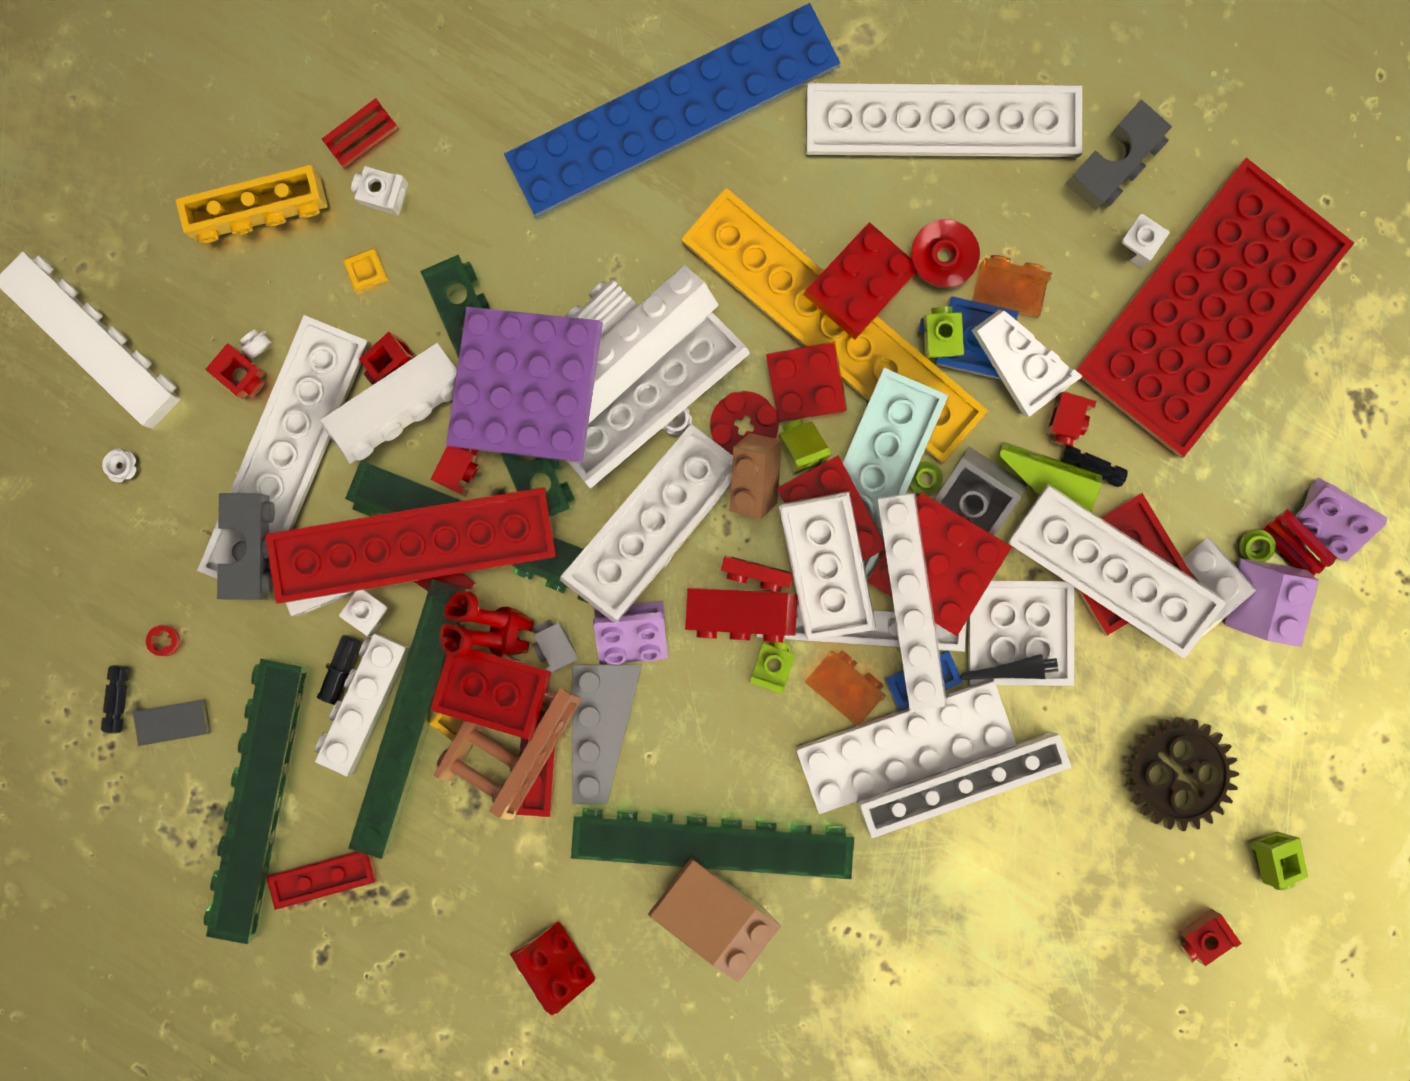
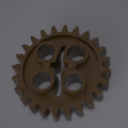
(1200, 751)

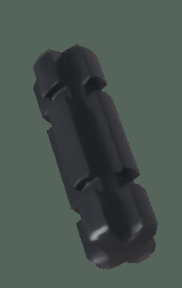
(1114, 475)
(114, 699)

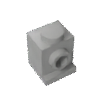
(553, 645)

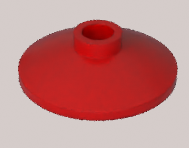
(955, 240)

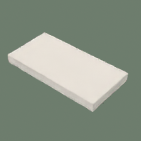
(827, 566)

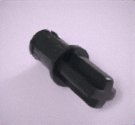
(339, 669)

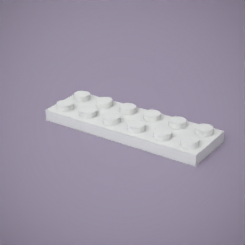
(659, 396)
(651, 524)
(1116, 571)
(905, 747)

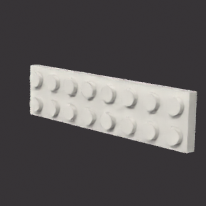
(944, 120)
(290, 432)

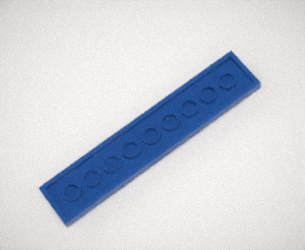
(672, 110)

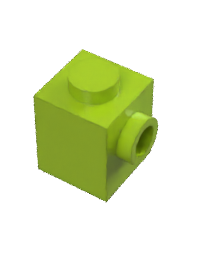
(943, 333)

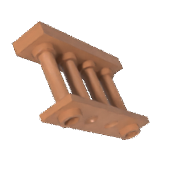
(523, 767)

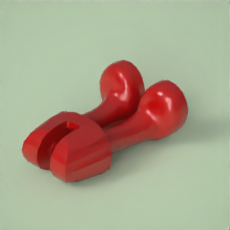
(501, 638)

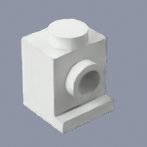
(388, 198)

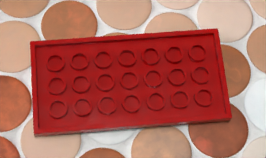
(1214, 307)

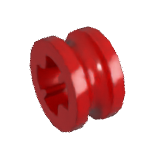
(158, 631)

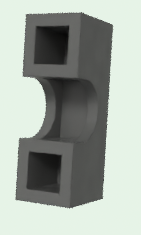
(1139, 134)
(251, 517)

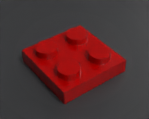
(806, 381)
(770, 577)

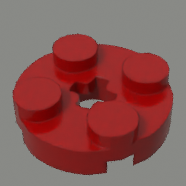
(734, 408)

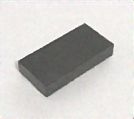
(171, 722)

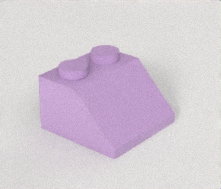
(1280, 604)

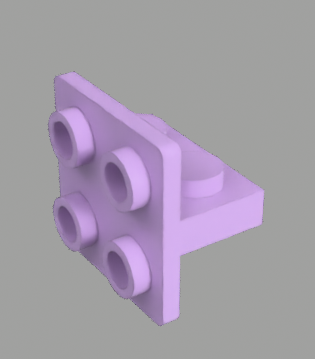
(1339, 519)
(635, 637)

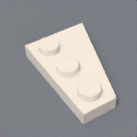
(1023, 363)

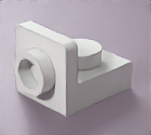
(1144, 239)
(364, 612)

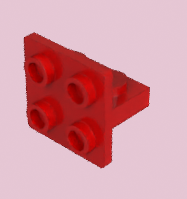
(553, 968)

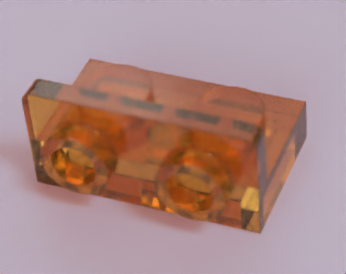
(1011, 285)
(845, 687)

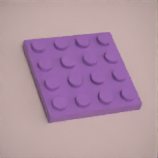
(524, 384)

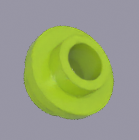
(937, 478)
(1264, 553)

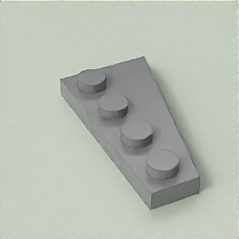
(599, 727)

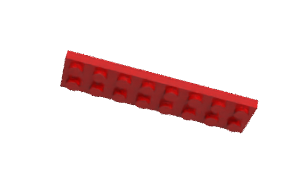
(410, 545)

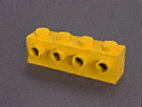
(252, 203)

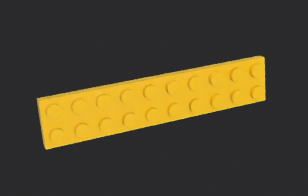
(775, 278)

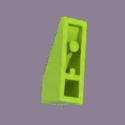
(803, 446)
(1041, 470)

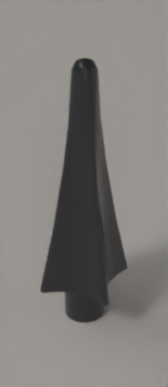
(1027, 668)

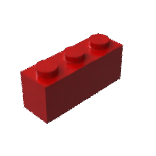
(741, 614)

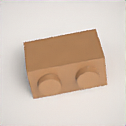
(755, 475)

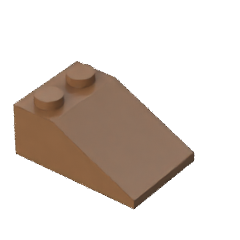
(714, 919)

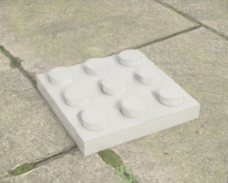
(1021, 622)

